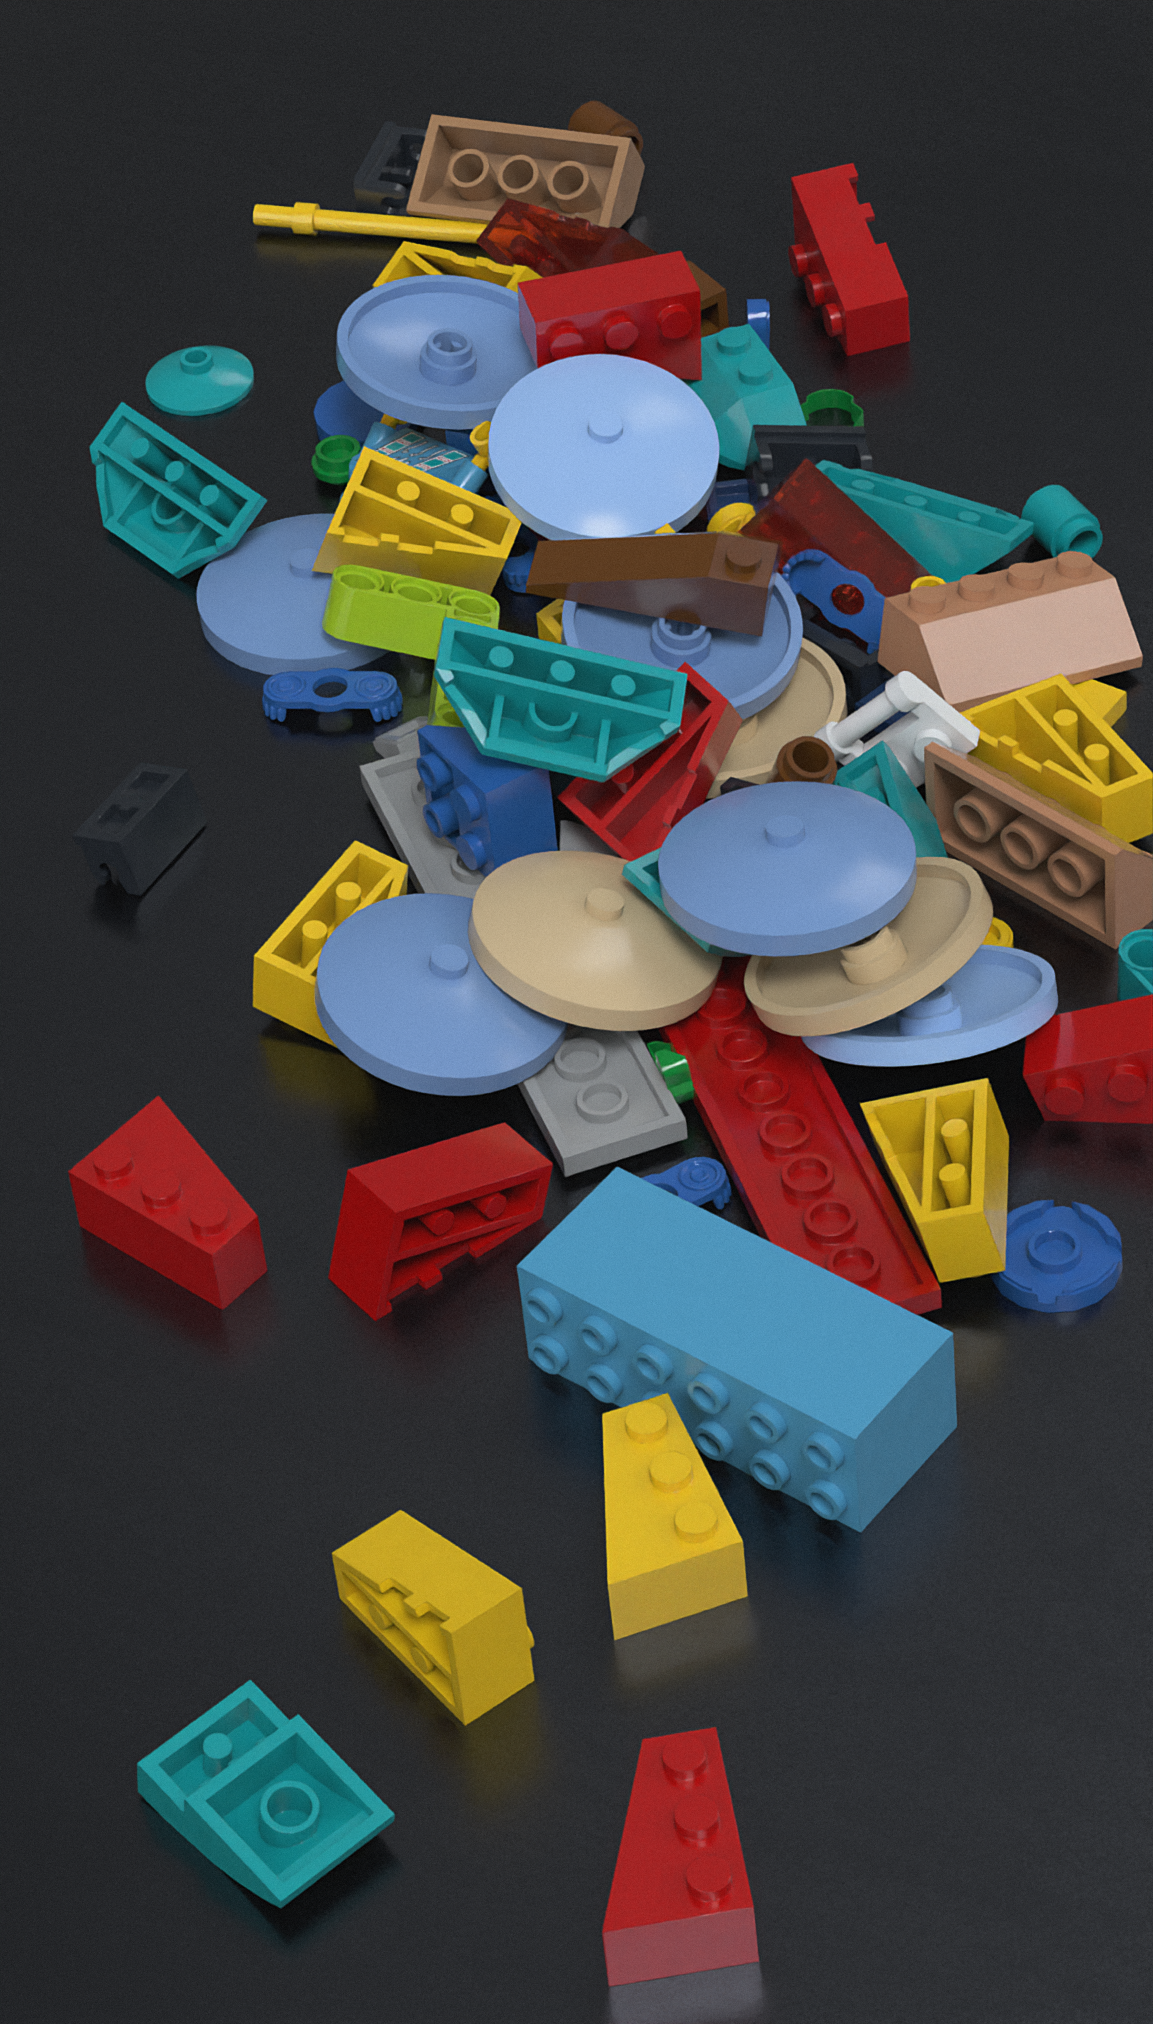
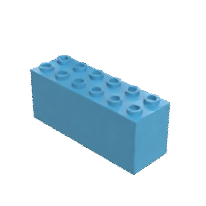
(754, 1345)

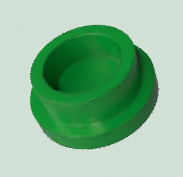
(333, 458)

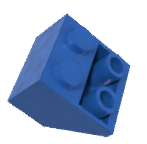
(483, 803)

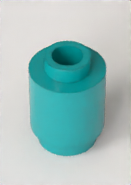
(1062, 522)

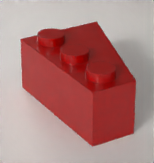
(843, 266)
(622, 309)
(660, 788)
(1094, 1064)
(170, 1207)
(430, 1207)
(680, 1868)

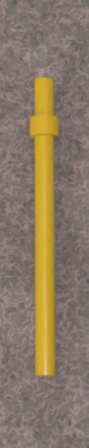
(309, 219)

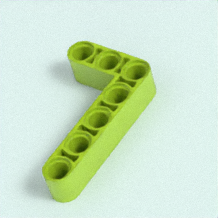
(403, 617)

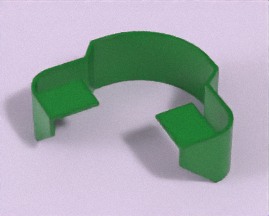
(833, 399)
(673, 1070)

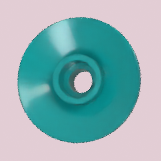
(199, 380)

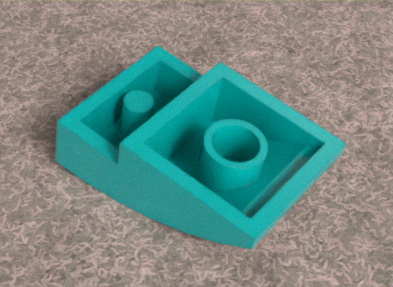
(261, 1796)

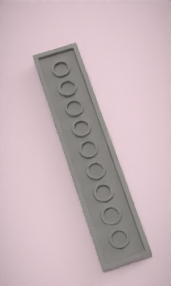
(602, 1087)

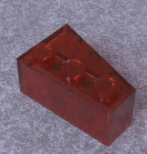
(555, 243)
(815, 514)

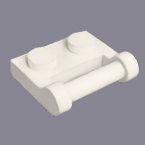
(928, 721)

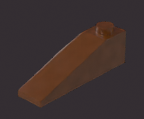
(682, 577)

